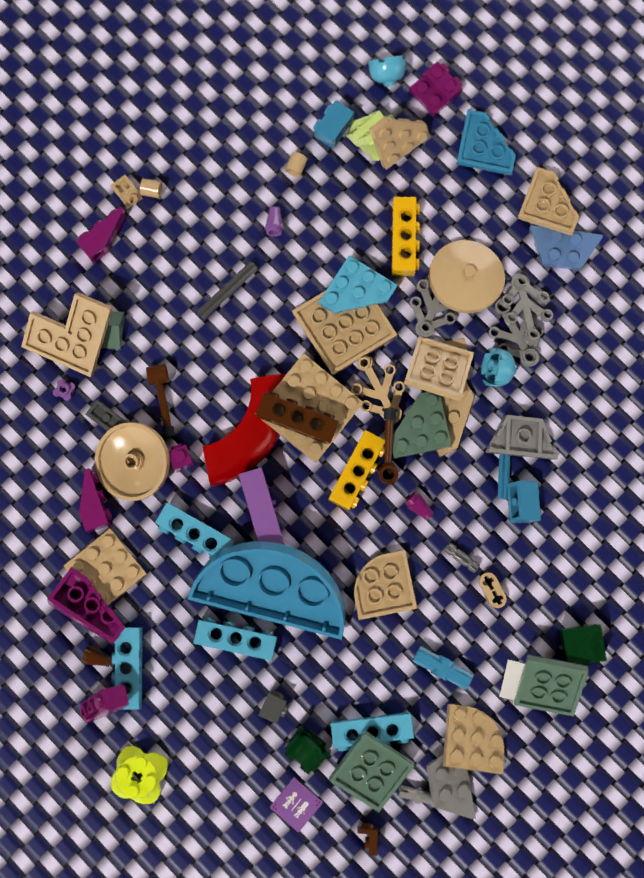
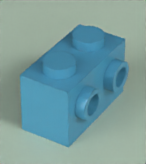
(333, 124)
(523, 502)

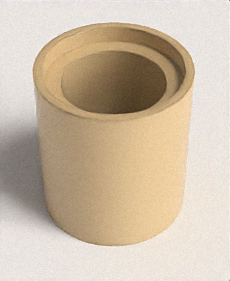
(296, 164)
(151, 188)

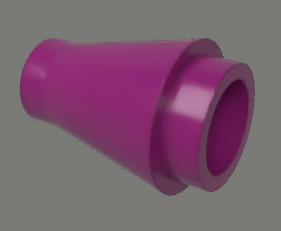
(418, 505)

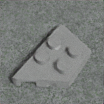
(522, 438)
(450, 788)

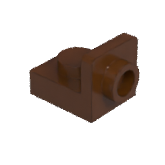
(372, 839)

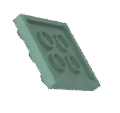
(551, 685)
(371, 771)

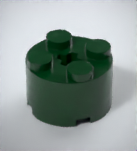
(307, 750)

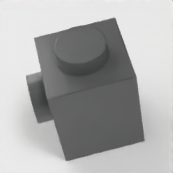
(274, 707)

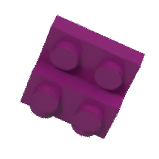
(436, 88)

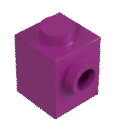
(180, 457)

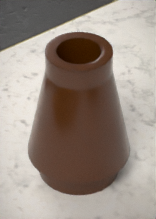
(95, 656)

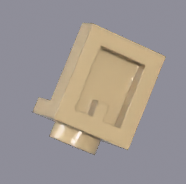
(126, 191)

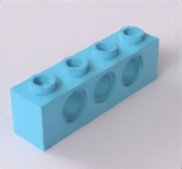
(171, 514)
(204, 637)
(134, 658)
(401, 720)

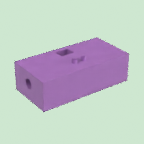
(261, 506)

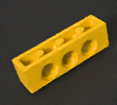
(401, 207)
(367, 442)

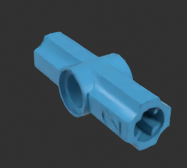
(443, 667)

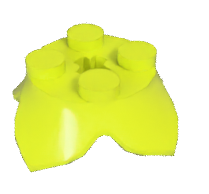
(150, 765)

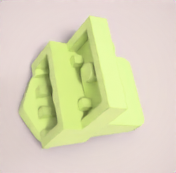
(361, 136)

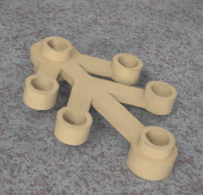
(381, 391)

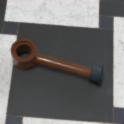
(158, 376)
(389, 415)

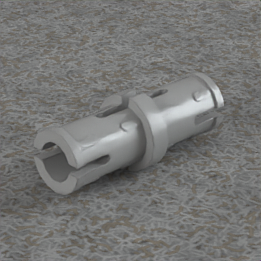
(417, 795)

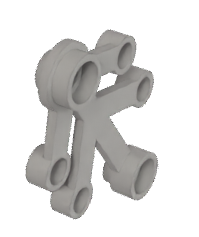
(526, 306)
(433, 307)
(516, 337)

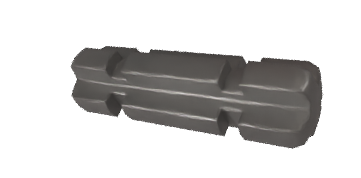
(462, 557)

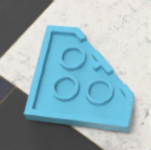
(356, 288)

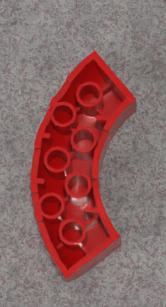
(246, 443)

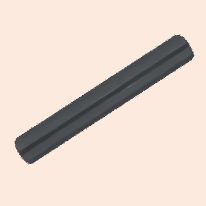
(227, 290)

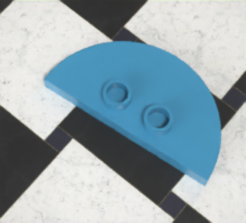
(272, 585)

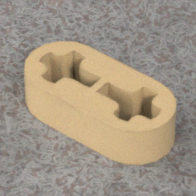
(496, 588)

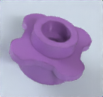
(66, 395)

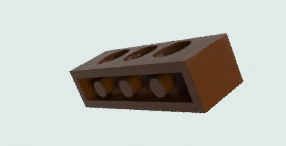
(266, 412)

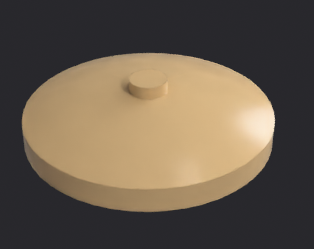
(466, 276)
(132, 461)

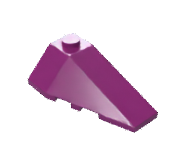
(83, 604)

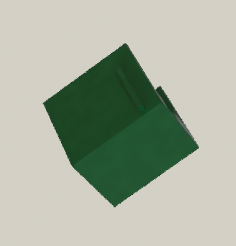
(583, 644)

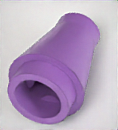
(274, 222)

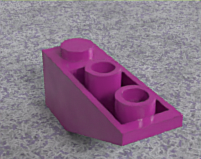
(100, 238)
(92, 507)
(104, 703)

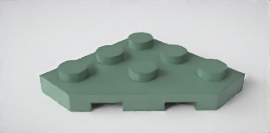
(422, 428)

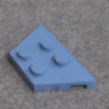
(562, 249)

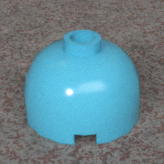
(388, 69)
(498, 367)

